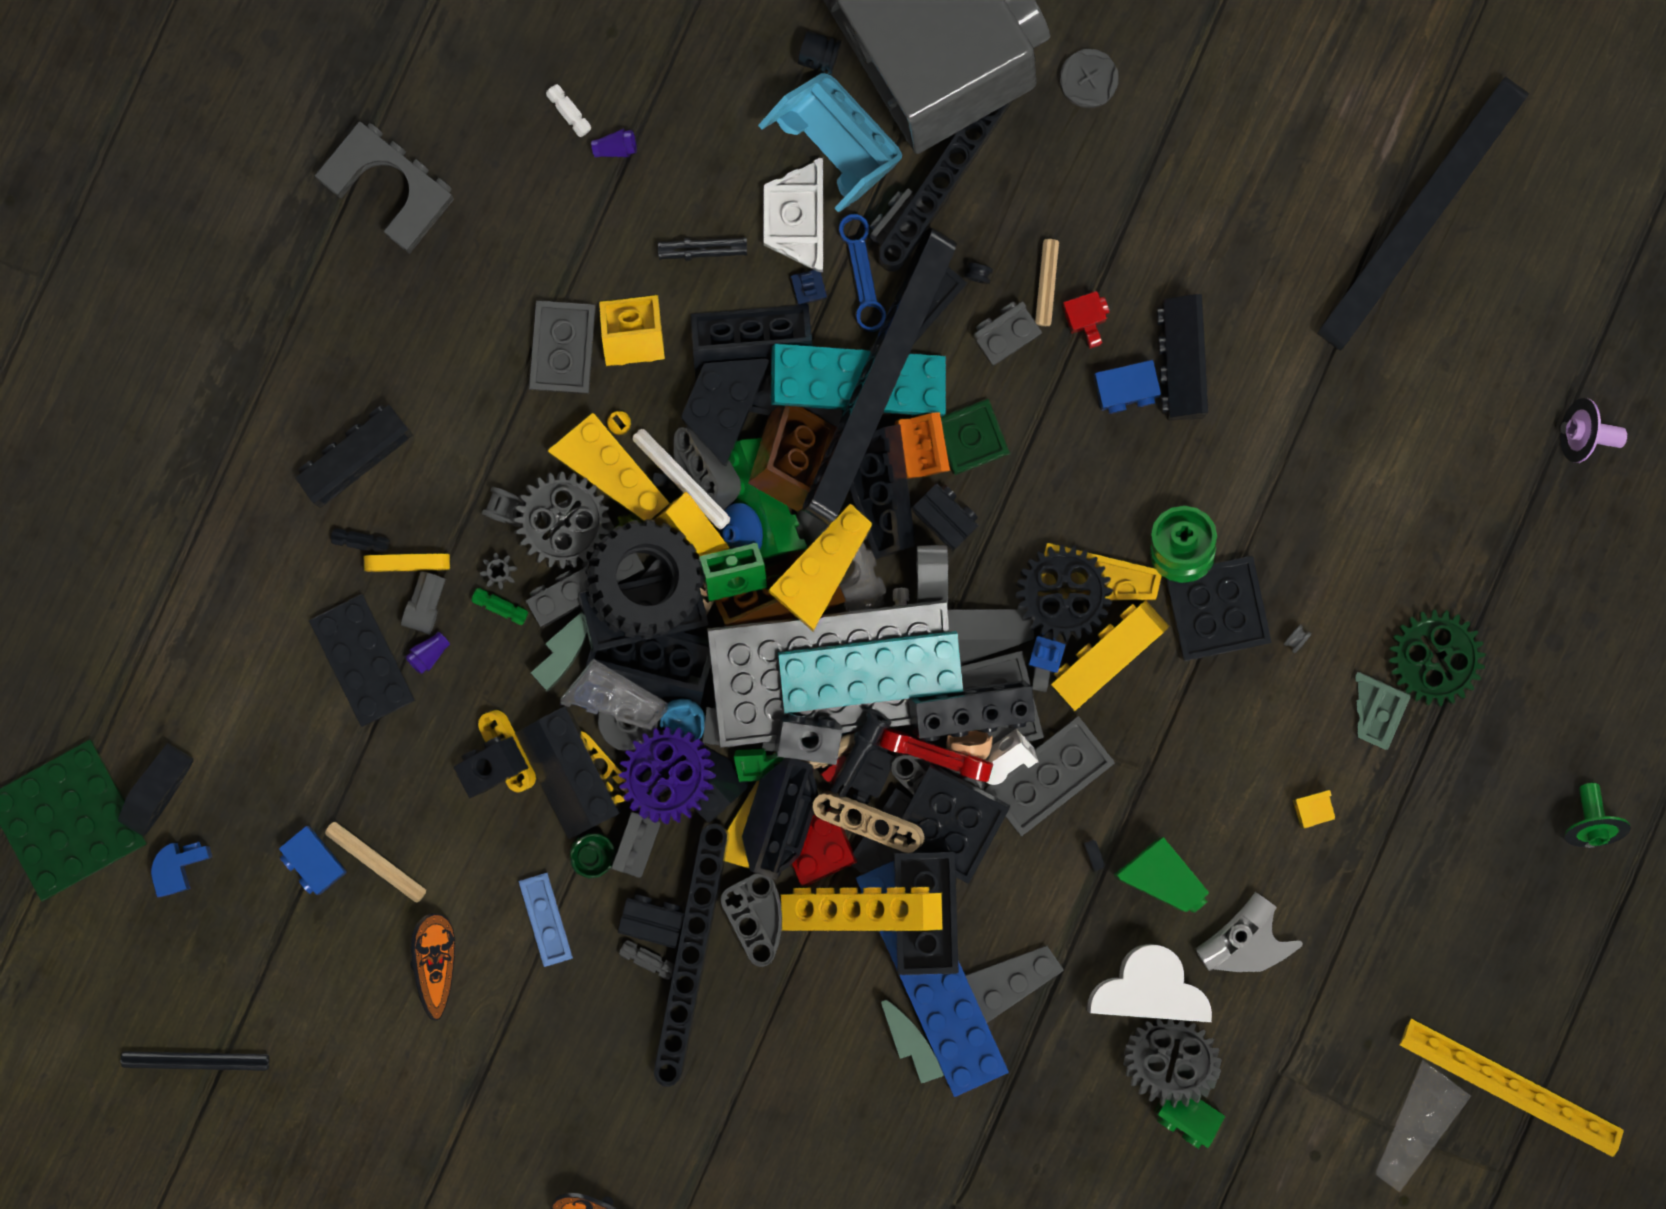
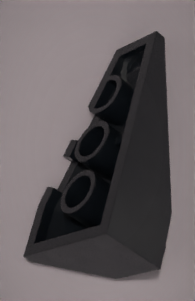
(725, 784)

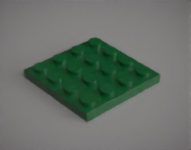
(66, 820)

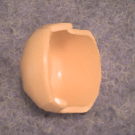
(974, 744)

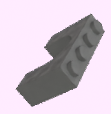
(365, 150)

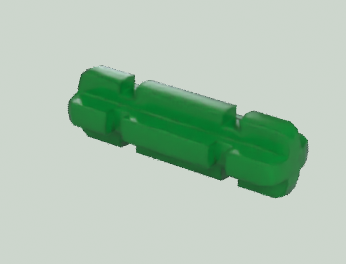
(499, 606)

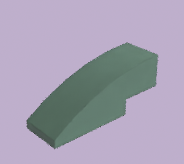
(565, 649)
(911, 1042)

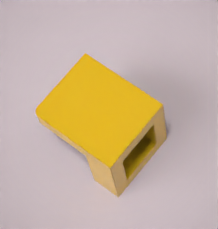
(1314, 809)

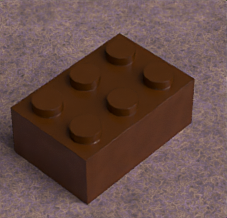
(790, 454)

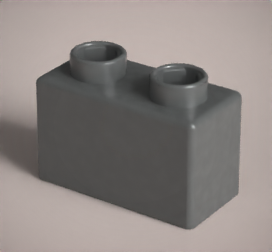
(943, 59)

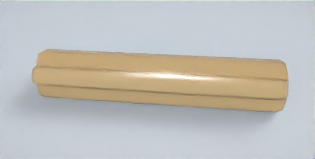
(1047, 282)

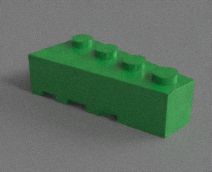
(777, 523)

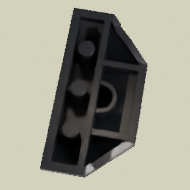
(780, 817)

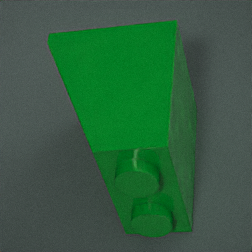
(1165, 877)

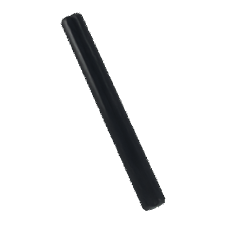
(204, 1061)

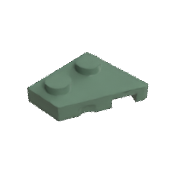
(1379, 710)

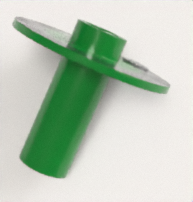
(1596, 828)

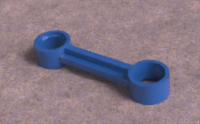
(862, 272)

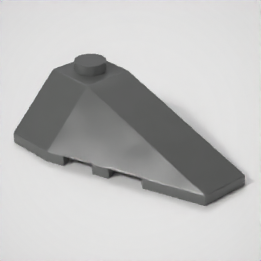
(988, 631)

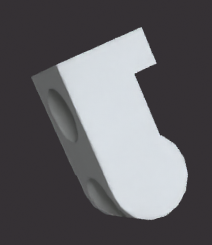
(1009, 754)

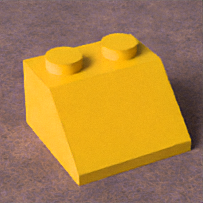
(631, 330)

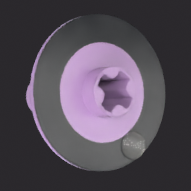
(1583, 431)

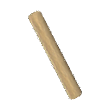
(375, 862)

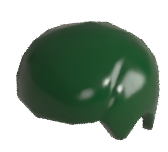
(592, 855)

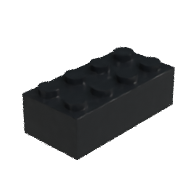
(932, 949)

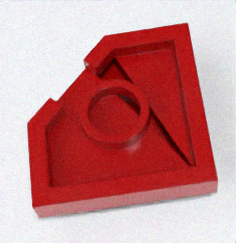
(823, 852)

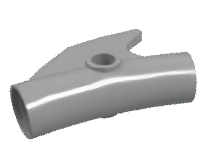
(1258, 948)

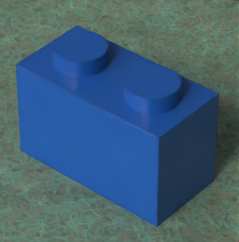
(1127, 386)
(312, 861)

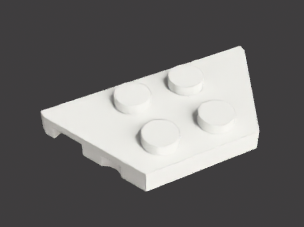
(796, 215)

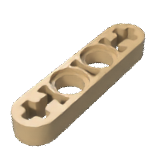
(867, 825)

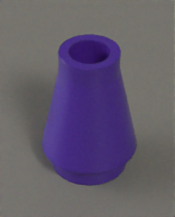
(616, 144)
(425, 654)

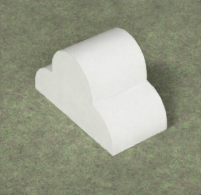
(1150, 987)

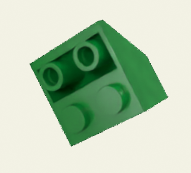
(1196, 1120)

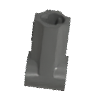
(421, 610)

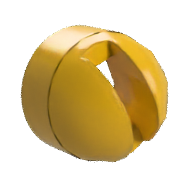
(613, 426)

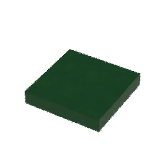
(973, 437)

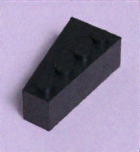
(883, 493)

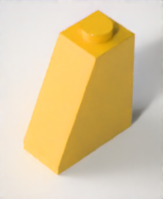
(689, 519)

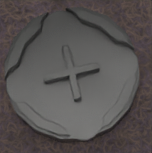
(1089, 78)

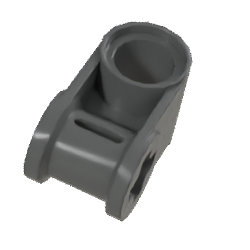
(502, 507)

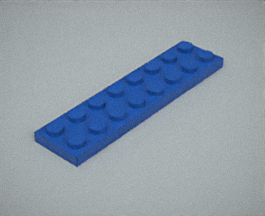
(946, 1012)

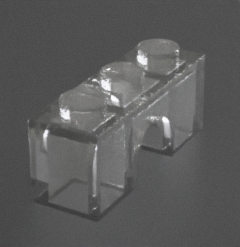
(862, 588)

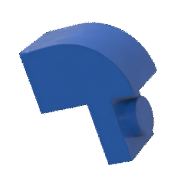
(169, 870)

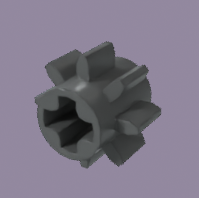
(497, 562)

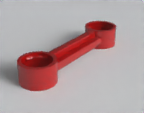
(906, 744)

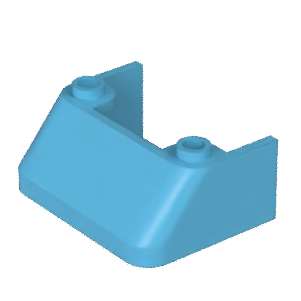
(841, 133)

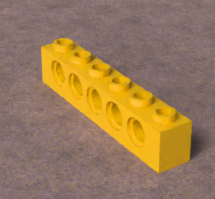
(862, 910)

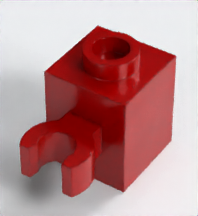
(1085, 314)

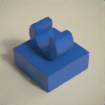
(1047, 654)

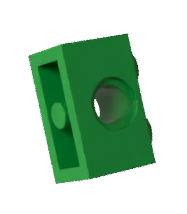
(733, 572)

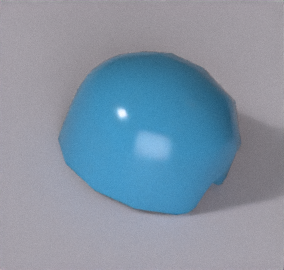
(685, 715)

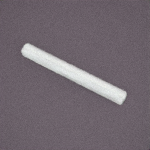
(681, 478)

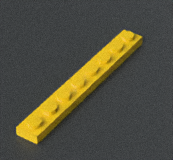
(1512, 1087)

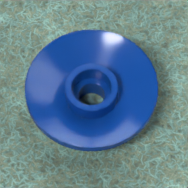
(743, 527)

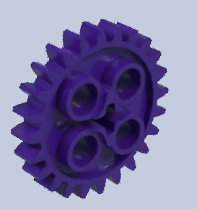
(683, 793)

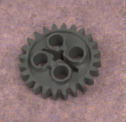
(543, 500)
(1200, 1068)

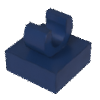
(808, 287)

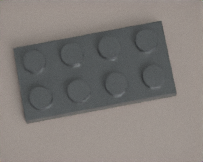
(1063, 769)

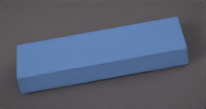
(545, 919)

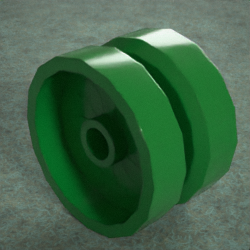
(1183, 544)

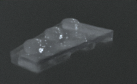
(610, 693)

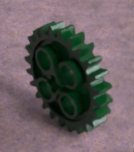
(1414, 673)

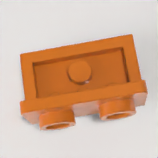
(924, 445)

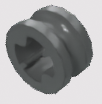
(1297, 638)

